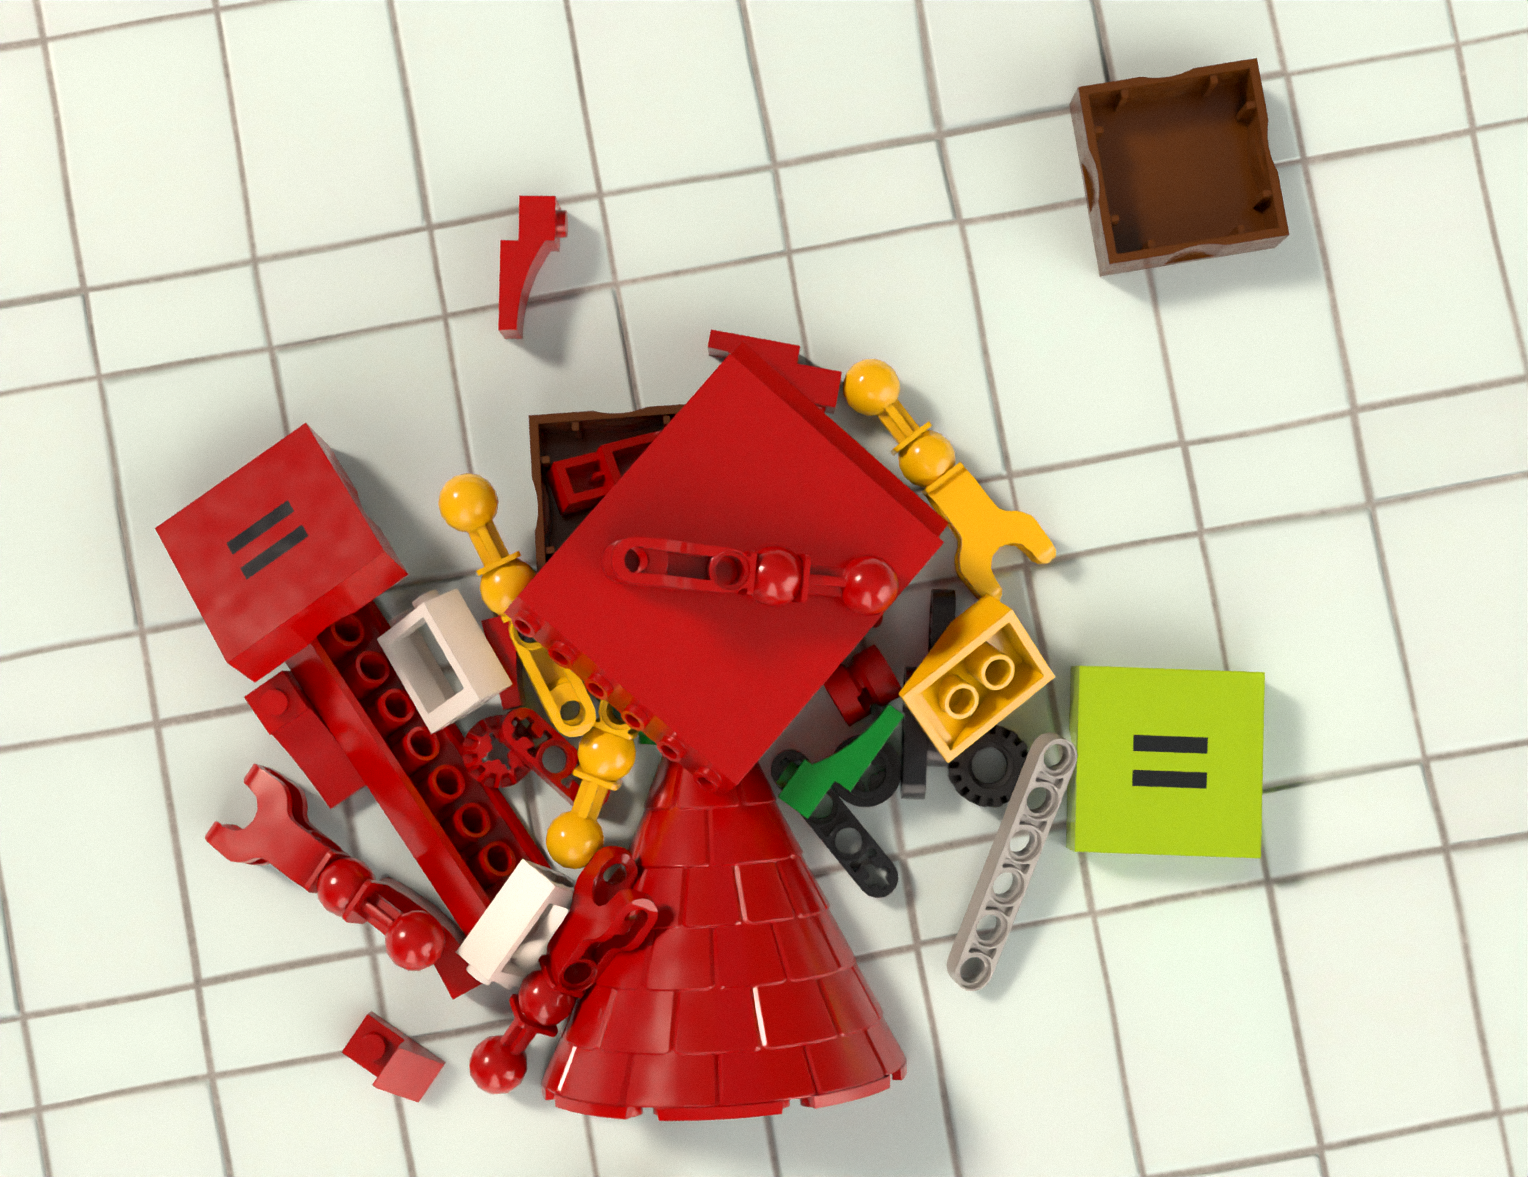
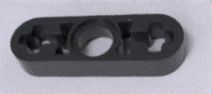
(912, 751)

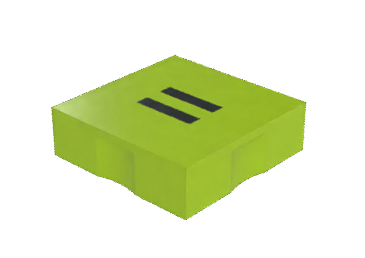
(1166, 761)

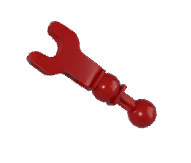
(769, 574)
(304, 854)
(574, 960)

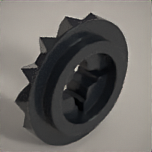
(881, 785)

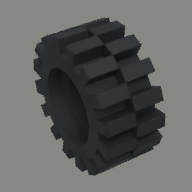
(989, 793)

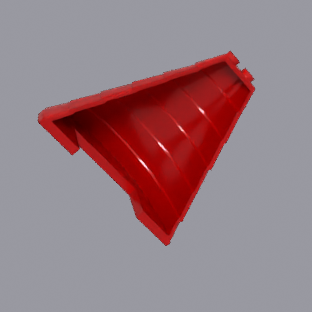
(737, 985)

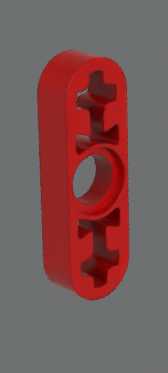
(536, 729)

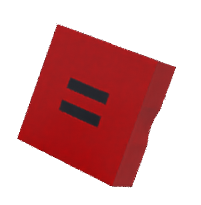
(279, 553)

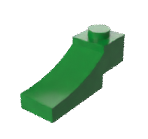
(809, 782)

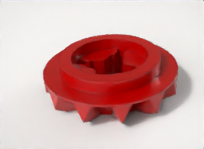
(493, 772)

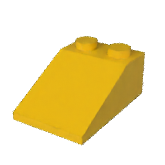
(974, 676)

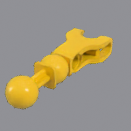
(952, 491)
(470, 506)
(604, 758)

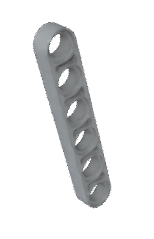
(1019, 863)

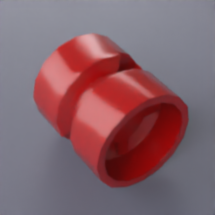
(862, 685)

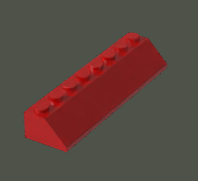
(448, 820)

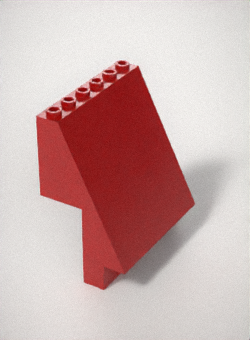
(711, 669)

